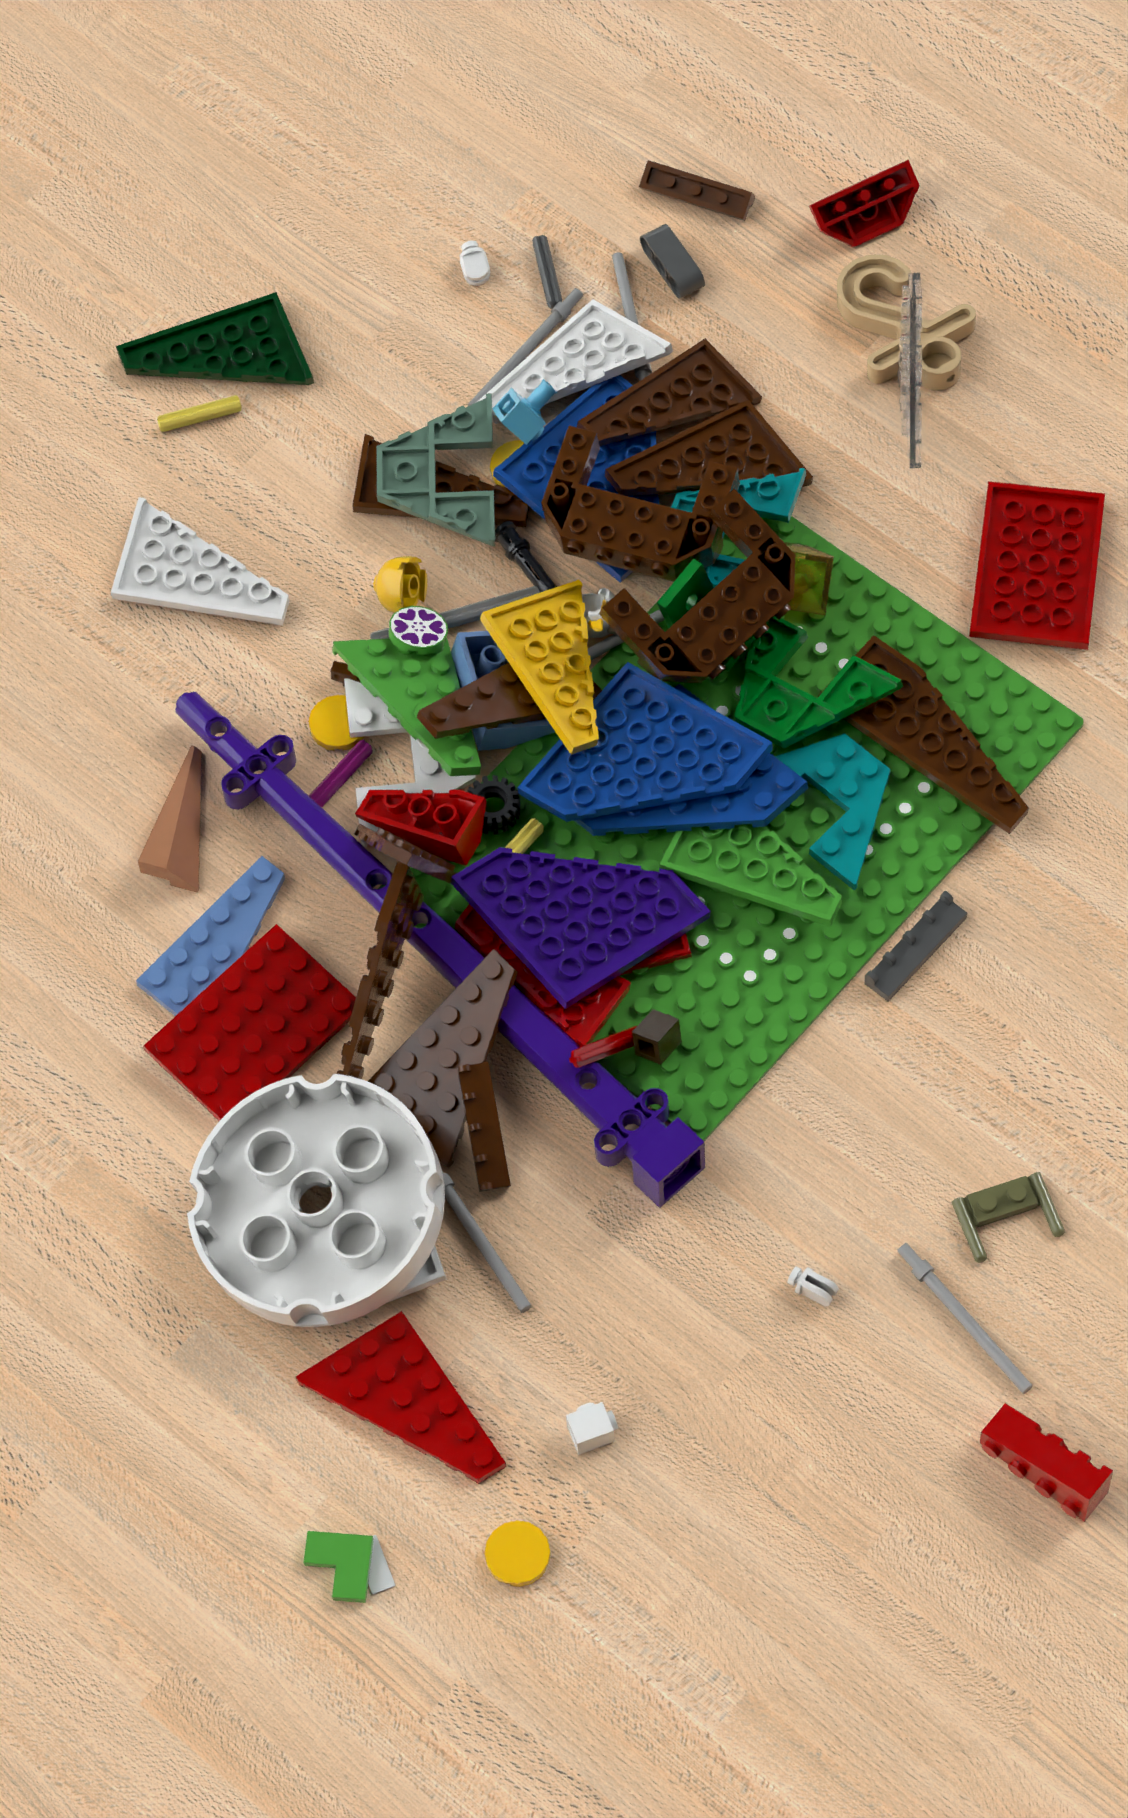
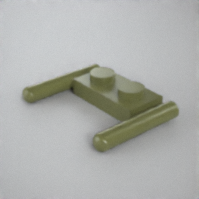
(1001, 1203)

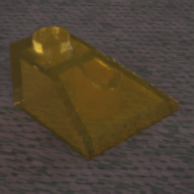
(812, 579)

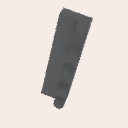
(916, 947)

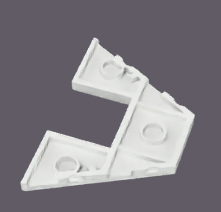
(371, 717)

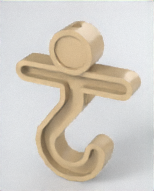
(938, 337)

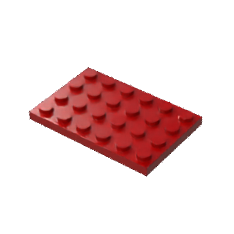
(1037, 565)
(252, 1024)

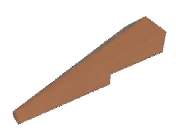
(175, 838)

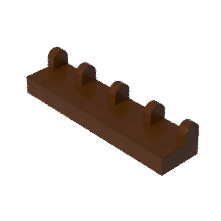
(696, 190)
(483, 1126)

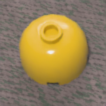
(400, 583)

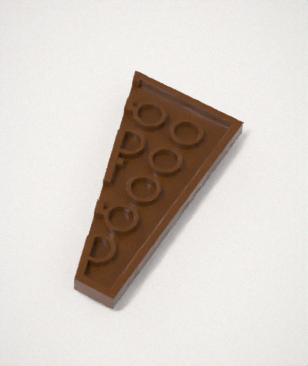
(483, 703)

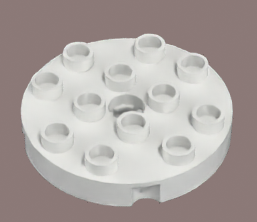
(327, 1262)

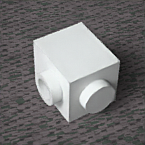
(591, 1427)

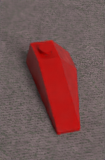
(436, 822)

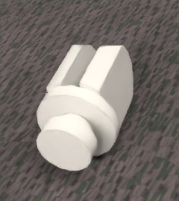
(474, 264)
(813, 1285)

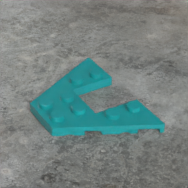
(768, 496)
(855, 784)

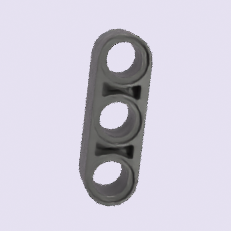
(672, 261)

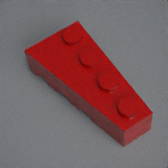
(1046, 1462)

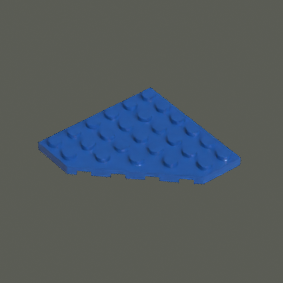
(531, 465)
(649, 753)
(756, 802)

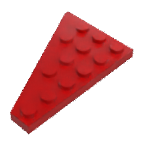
(403, 1390)

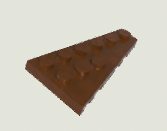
(679, 392)
(506, 504)

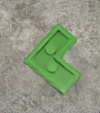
(349, 1555)

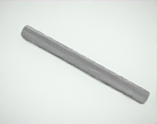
(472, 611)

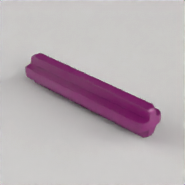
(341, 772)

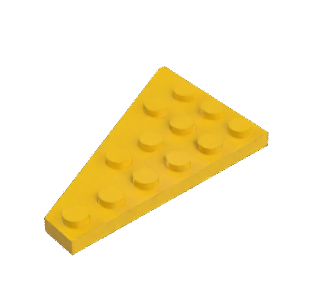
(548, 650)

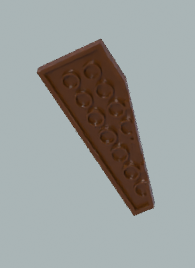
(934, 740)
(393, 928)

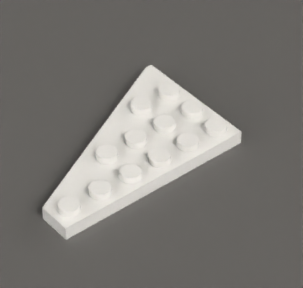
(583, 353)
(178, 570)

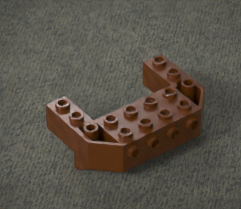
(628, 529)
(725, 616)

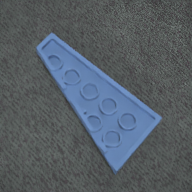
(213, 939)

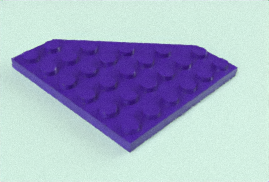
(578, 918)

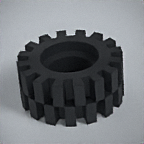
(500, 790)

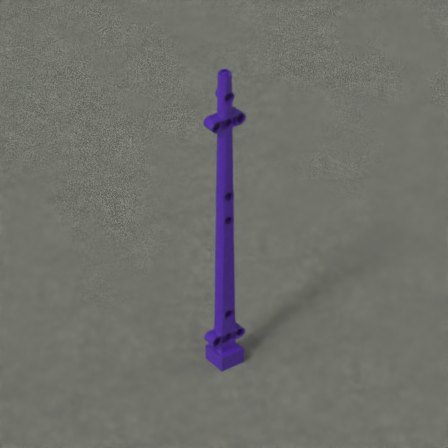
(660, 1154)

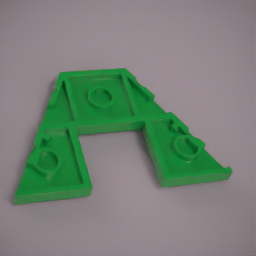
(788, 713)

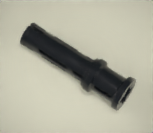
(519, 551)

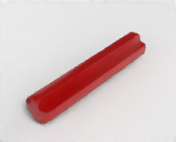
(602, 1048)

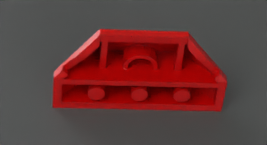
(868, 206)

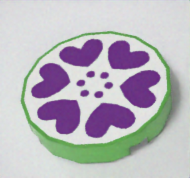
(418, 630)

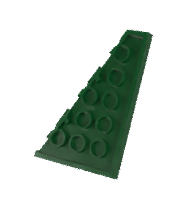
(233, 344)

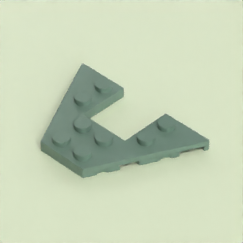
(409, 473)

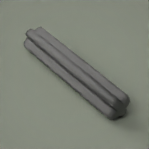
(547, 270)

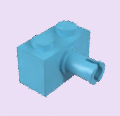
(523, 414)

